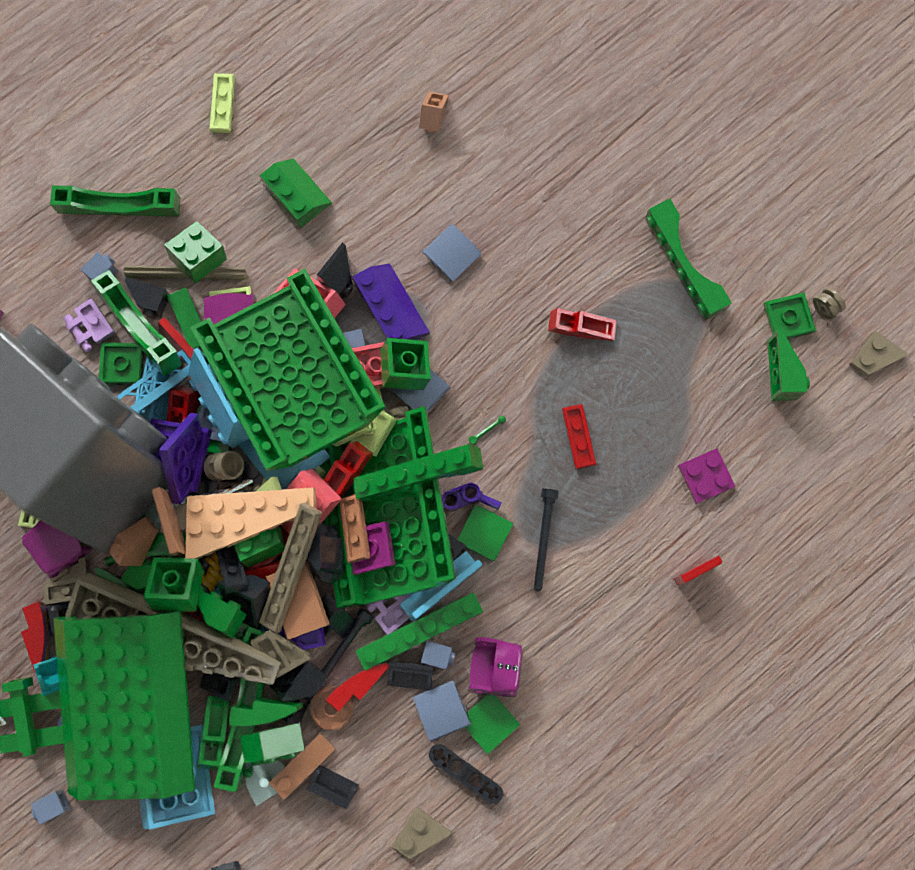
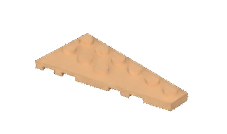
(233, 517)

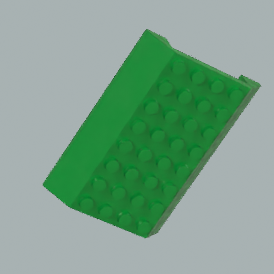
(290, 374)
(414, 521)
(124, 706)

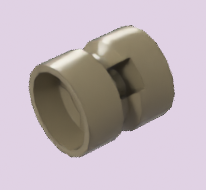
(223, 466)

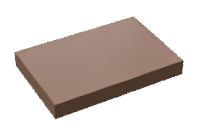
(169, 522)
(306, 608)

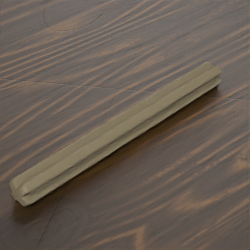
(236, 273)

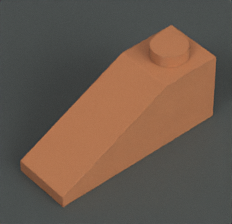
(301, 766)

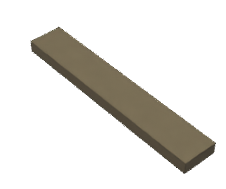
(290, 567)

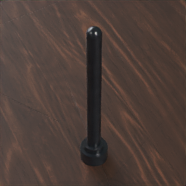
(549, 497)
(362, 619)

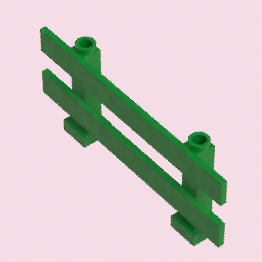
(21, 707)

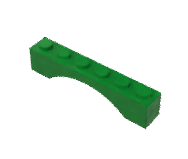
(144, 203)
(708, 295)
(148, 339)
(445, 464)
(217, 613)
(419, 631)
(232, 764)

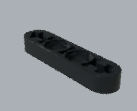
(464, 775)

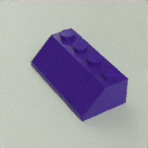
(390, 303)

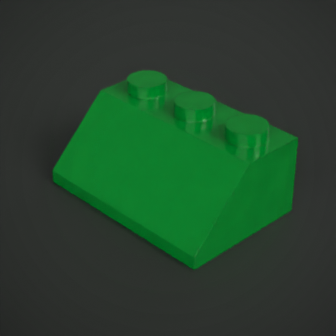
(295, 191)

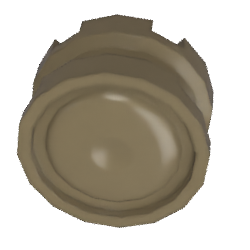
(829, 304)

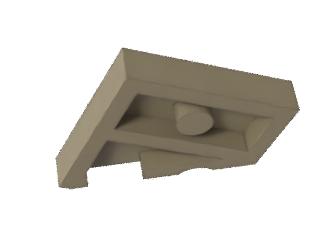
(876, 354)
(60, 589)
(280, 650)
(419, 834)

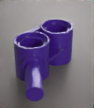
(462, 500)

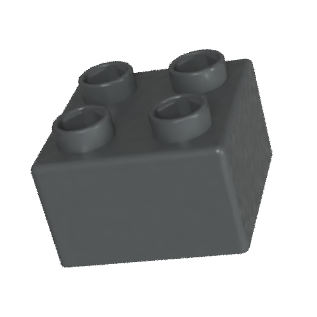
(71, 444)

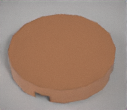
(325, 715)

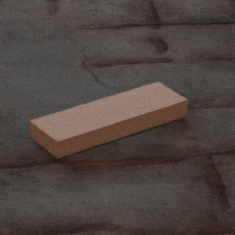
(354, 529)

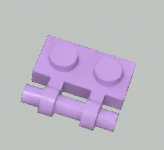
(93, 320)
(390, 617)

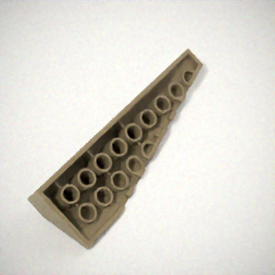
(203, 645)

